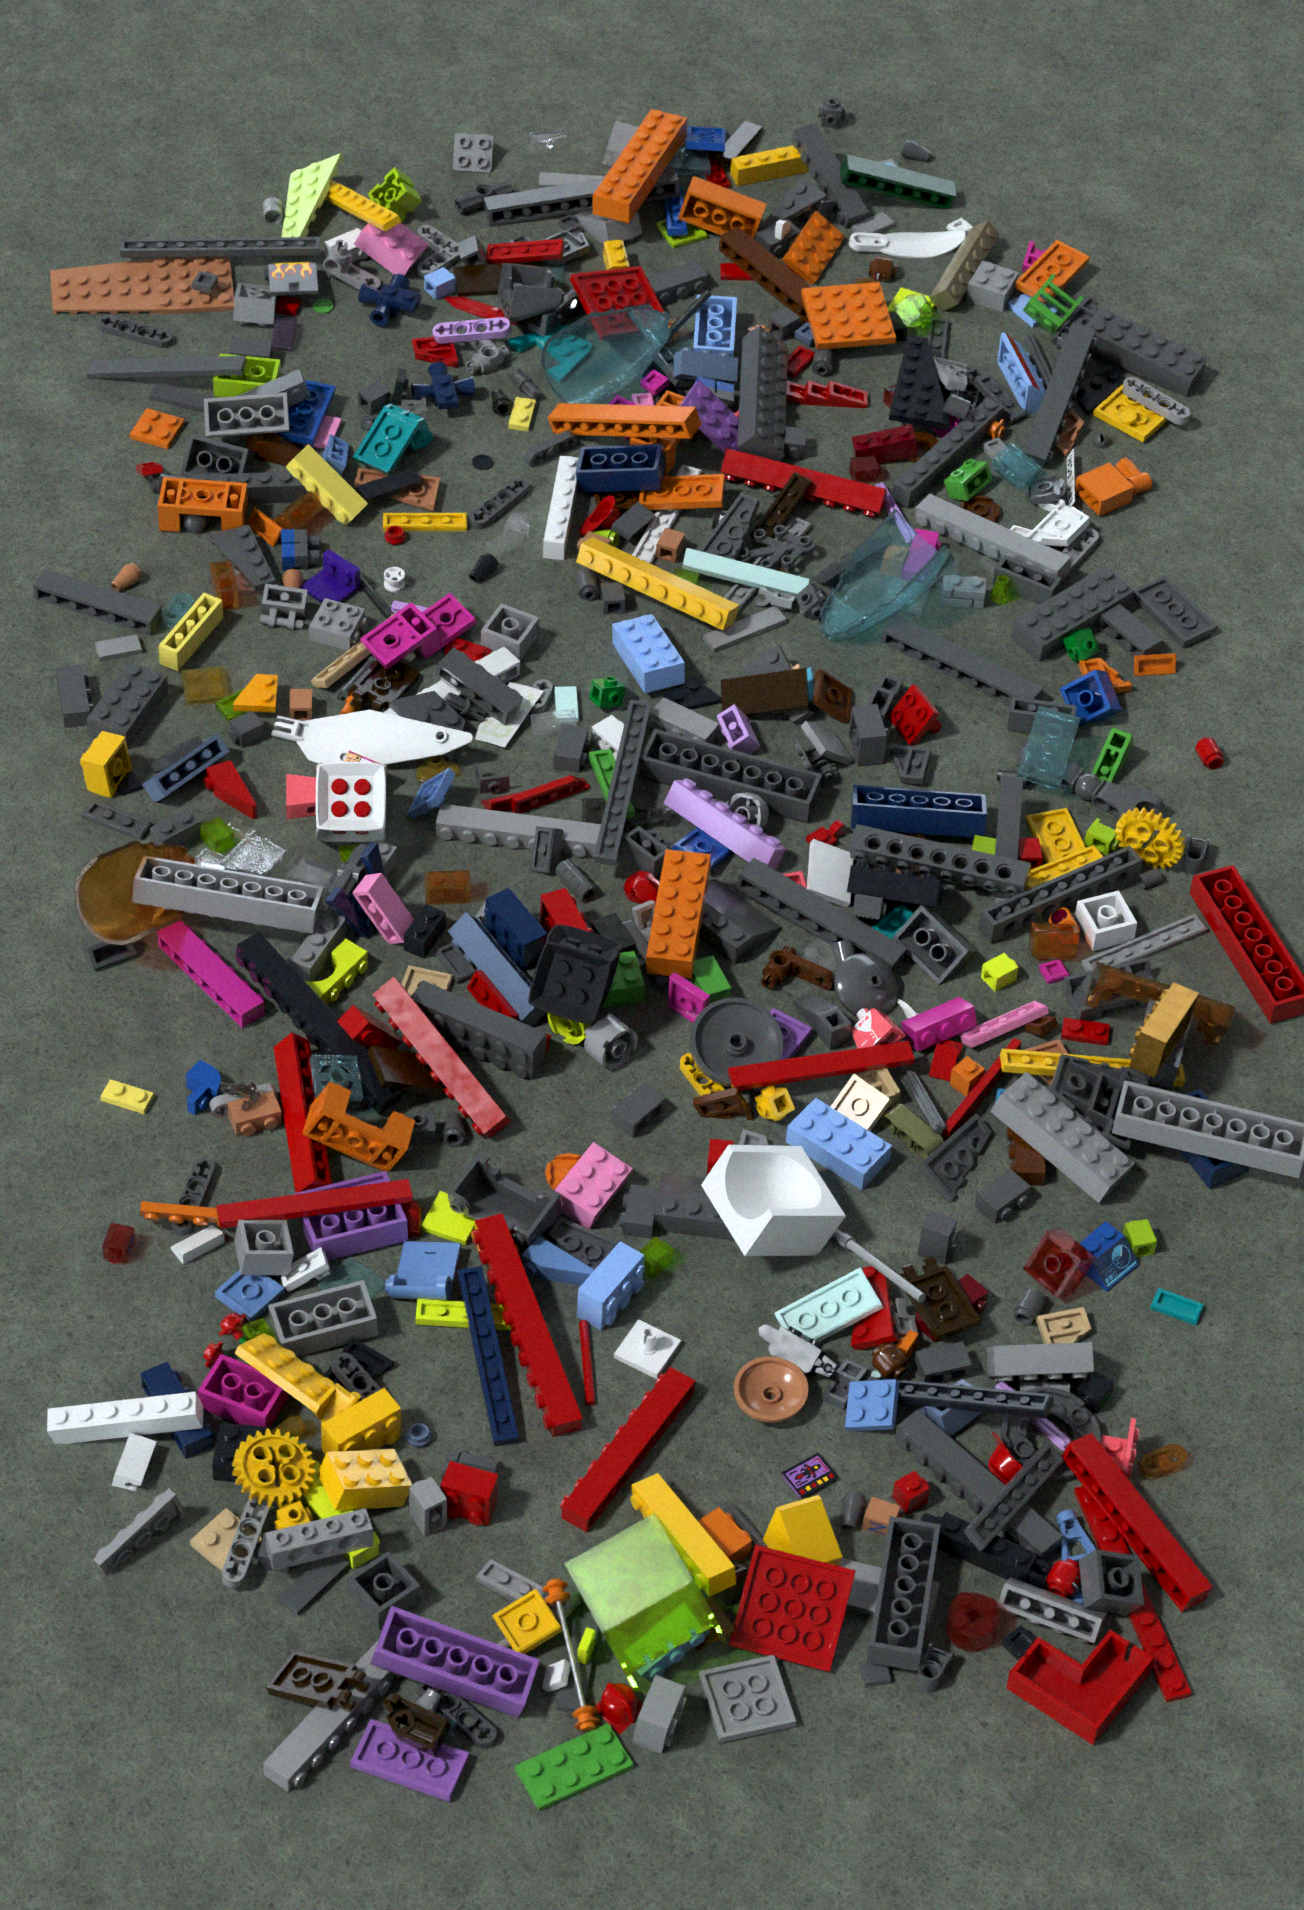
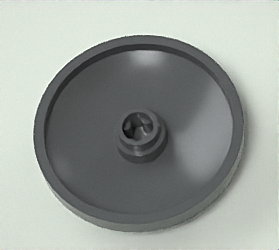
(733, 1035)

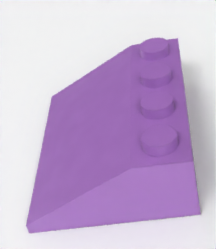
(355, 1230)

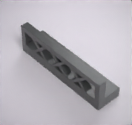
(550, 320)

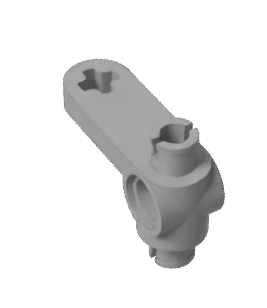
(339, 267)
(488, 357)

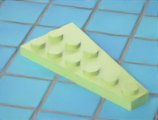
(307, 193)

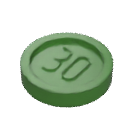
(323, 306)

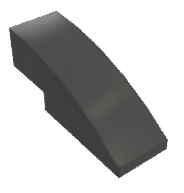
(886, 693)

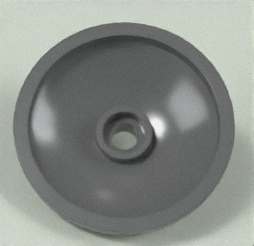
(856, 988)

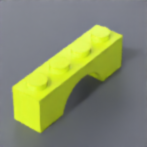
(347, 962)

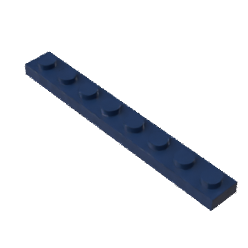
(488, 1356)

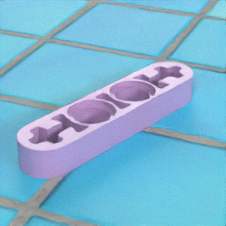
(472, 327)

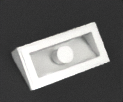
(198, 1244)

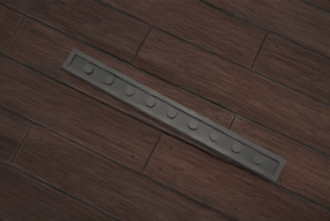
(220, 247)
(622, 783)

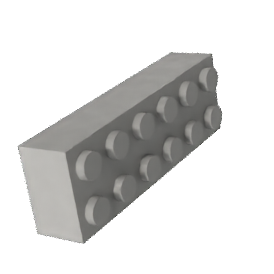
(1062, 1137)

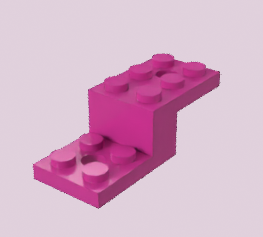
(418, 630)

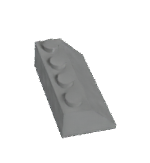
(246, 415)

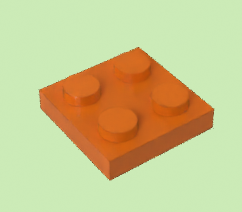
(157, 428)

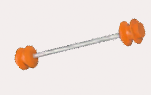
(585, 1713)

